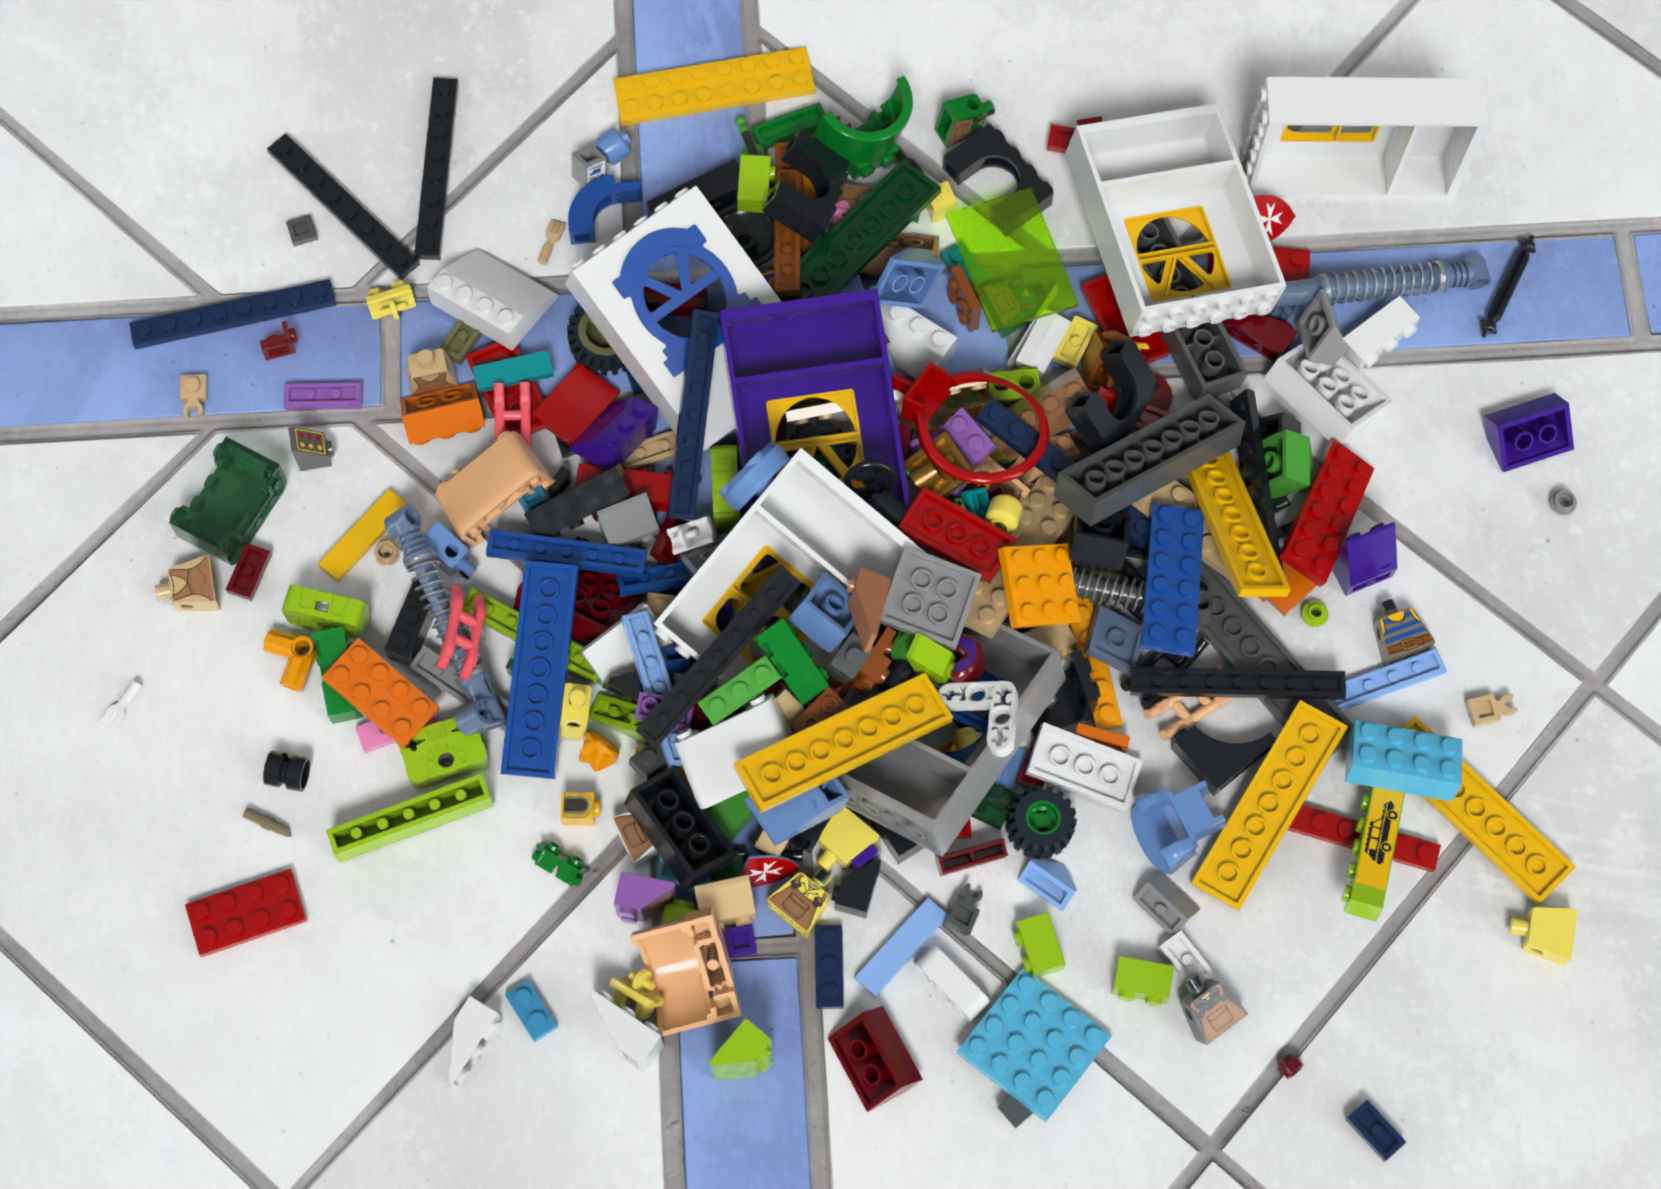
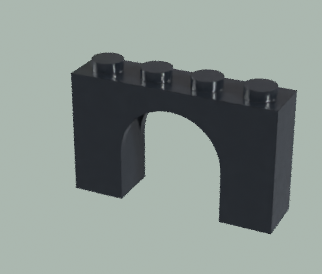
(990, 149)
(825, 171)
(1134, 389)

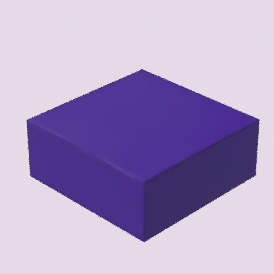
(864, 857)
(740, 941)

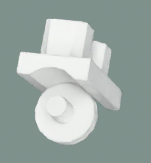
(692, 535)

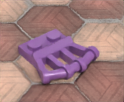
(969, 438)

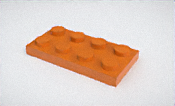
(380, 693)

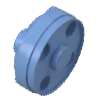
(755, 476)

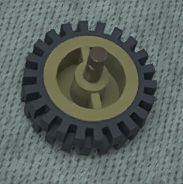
(590, 346)

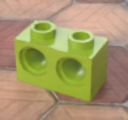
(1018, 377)

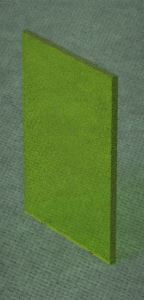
(1011, 260)

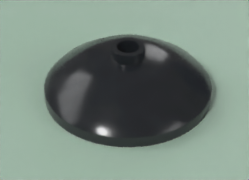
(752, 229)

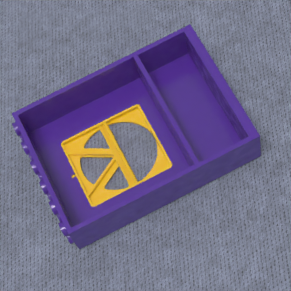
(814, 350)

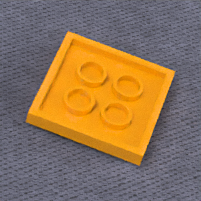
(1039, 585)

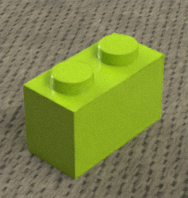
(754, 182)
(1038, 945)
(1142, 980)

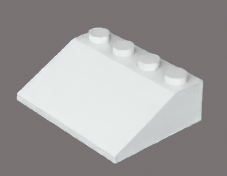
(490, 297)
(1330, 397)

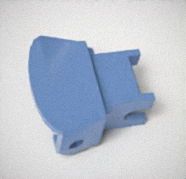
(1172, 824)

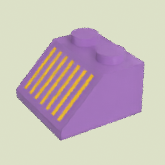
(641, 897)

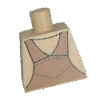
(430, 371)
(191, 586)

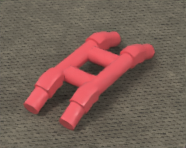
(523, 414)
(453, 639)

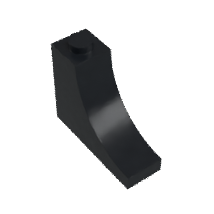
(1217, 760)

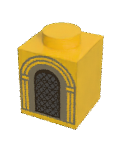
(579, 808)

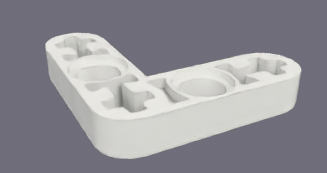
(991, 701)

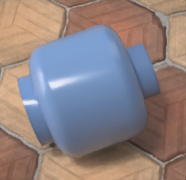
(613, 145)

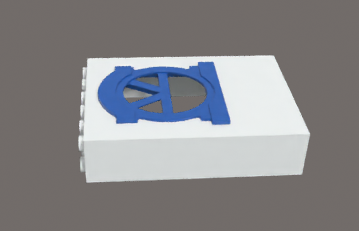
(613, 297)

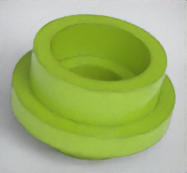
(1311, 620)

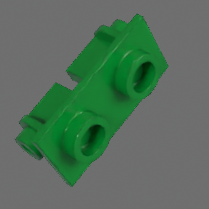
(552, 856)

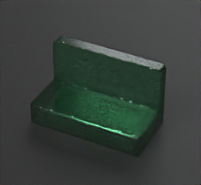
(995, 806)

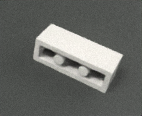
(1380, 333)

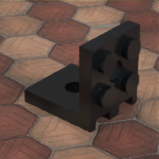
(1075, 698)

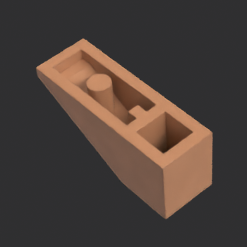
(867, 603)

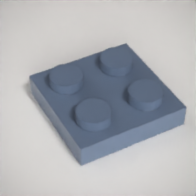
(1113, 640)

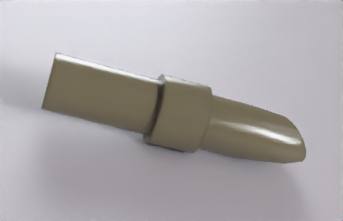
(267, 822)

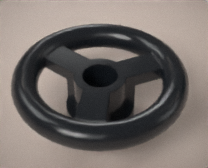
(869, 474)

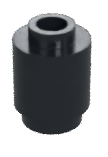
(888, 507)
(899, 673)

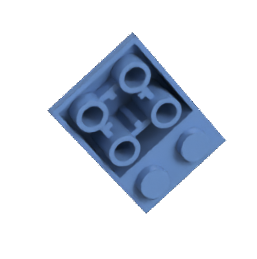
(801, 811)

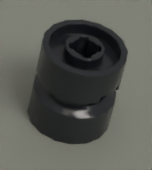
(291, 771)

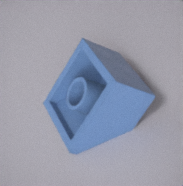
(824, 613)

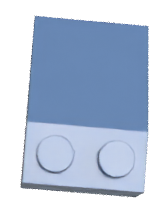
(909, 278)

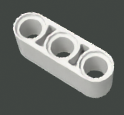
(951, 983)

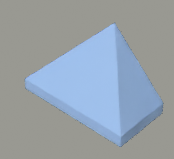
(1049, 881)

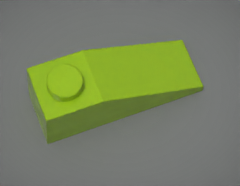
(616, 715)

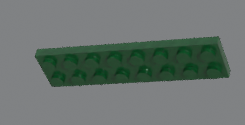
(865, 231)

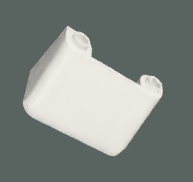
(711, 753)

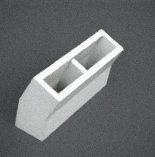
(1043, 342)

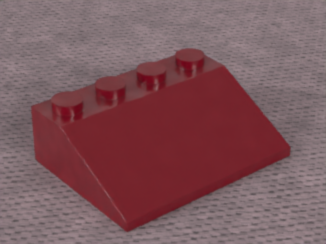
(596, 605)

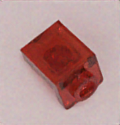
(279, 345)

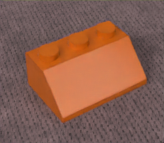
(442, 413)

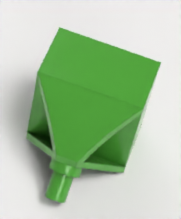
(1288, 463)

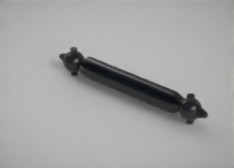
(1508, 286)

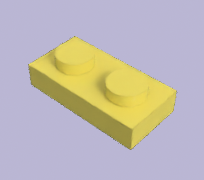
(1075, 342)

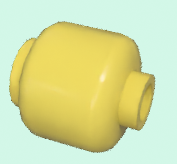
(1004, 512)

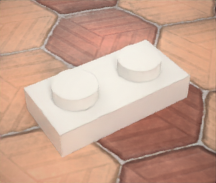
(1185, 957)

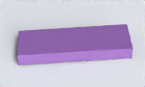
(323, 395)

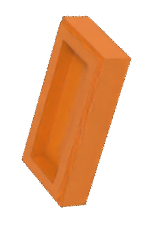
(1107, 738)

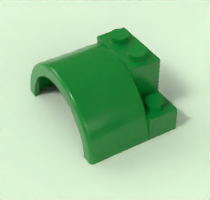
(874, 142)

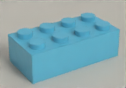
(1404, 760)

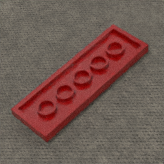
(1326, 513)

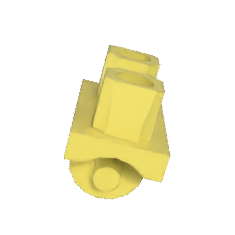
(390, 301)
(639, 988)

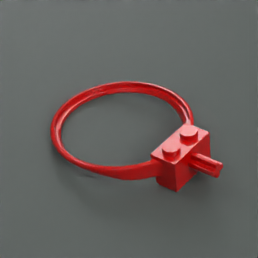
(928, 394)

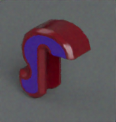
(970, 660)

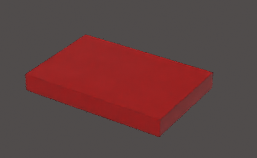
(575, 404)

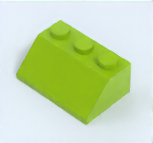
(743, 1054)

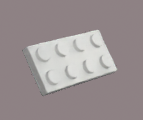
(1083, 767)

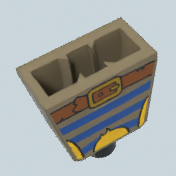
(1400, 633)

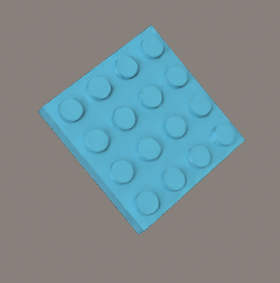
(1034, 1044)

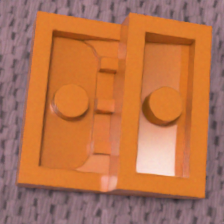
(1299, 586)

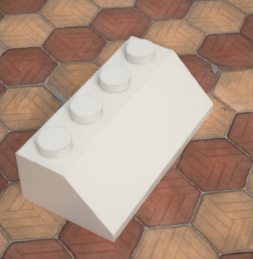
(915, 340)

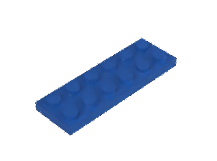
(1172, 580)

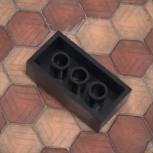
(679, 828)

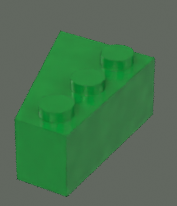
(330, 646)
(792, 660)

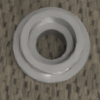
(1566, 496)

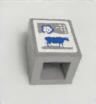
(588, 165)

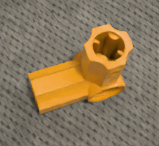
(298, 665)

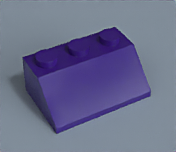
(1530, 431)
(616, 432)

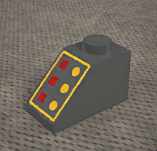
(310, 448)

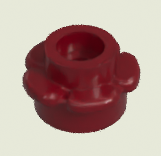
(1290, 1065)

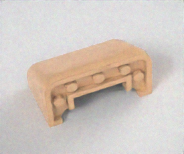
(491, 486)

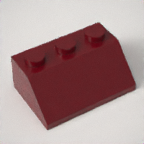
(875, 1058)

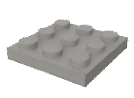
(930, 597)

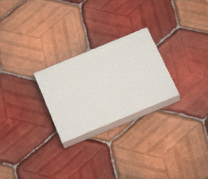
(610, 652)

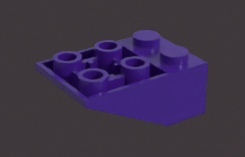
(1367, 558)

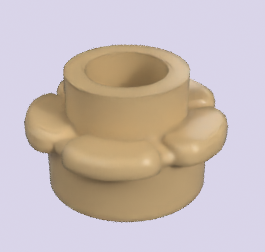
(382, 548)

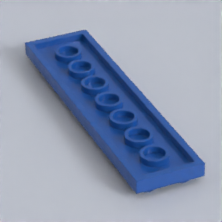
(540, 669)

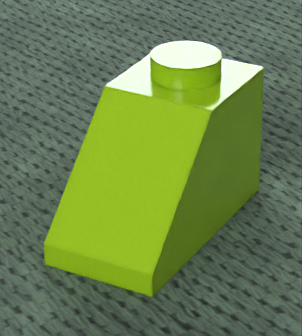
(931, 659)

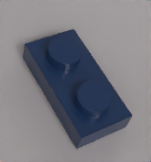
(1375, 1130)

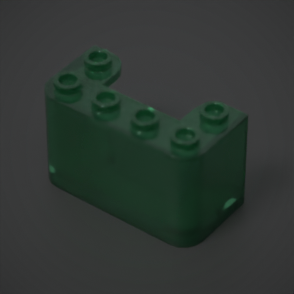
(231, 503)

